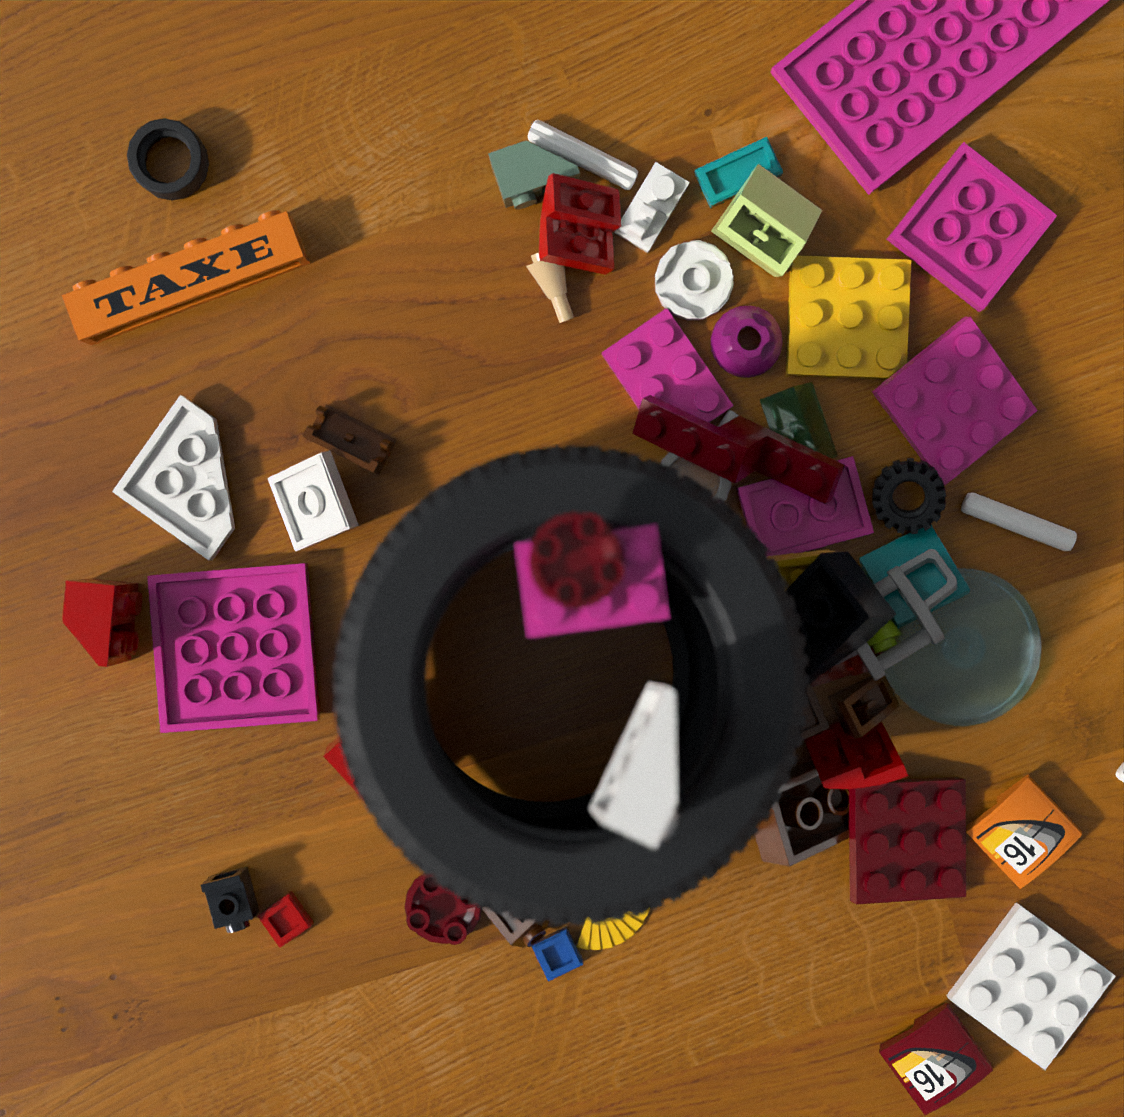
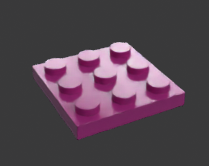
(971, 227)
(955, 400)

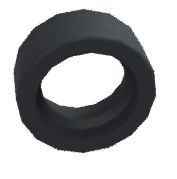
(142, 143)

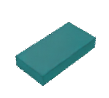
(726, 175)

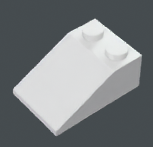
(642, 776)

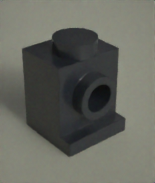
(237, 887)

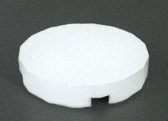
(693, 280)

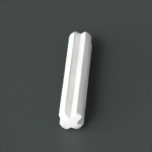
(582, 154)
(1019, 521)

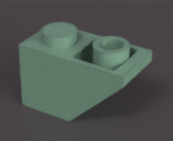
(524, 172)

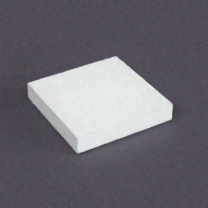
(312, 501)

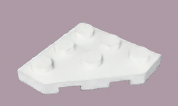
(183, 480)

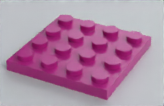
(233, 648)

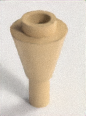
(553, 283)

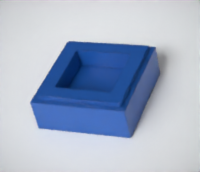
(557, 953)

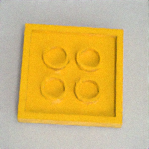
(848, 317)

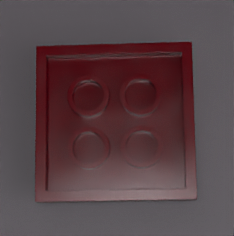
(908, 841)

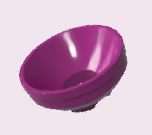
(732, 356)

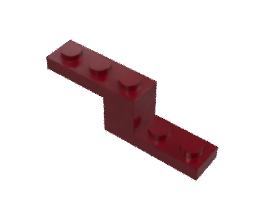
(737, 449)

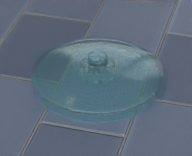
(982, 662)

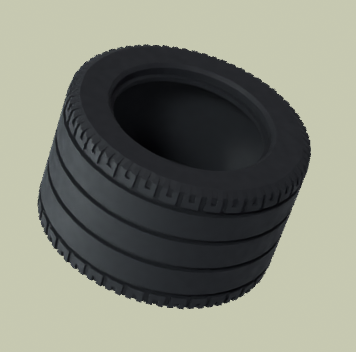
(732, 680)

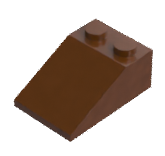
(803, 819)

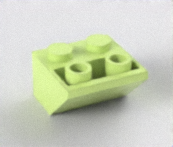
(768, 221)

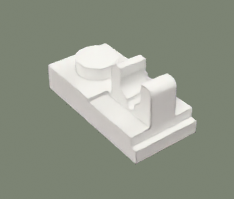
(652, 207)

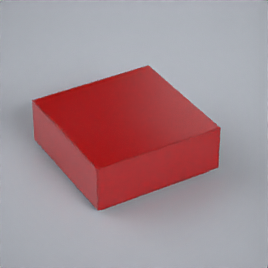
(285, 919)

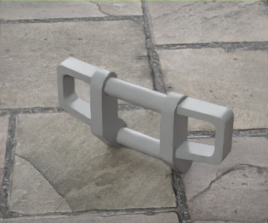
(921, 609)

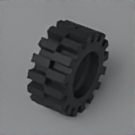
(909, 519)

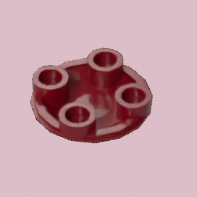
(576, 560)
(439, 913)

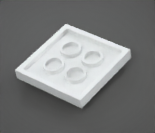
(1030, 986)

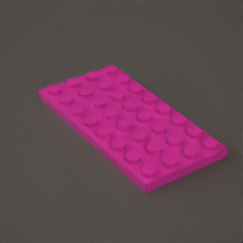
(907, 71)

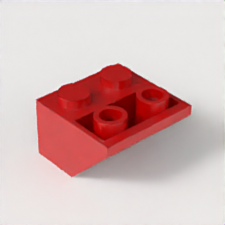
(103, 618)

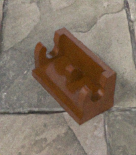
(350, 438)

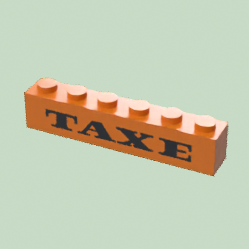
(185, 278)

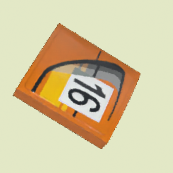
(1024, 831)

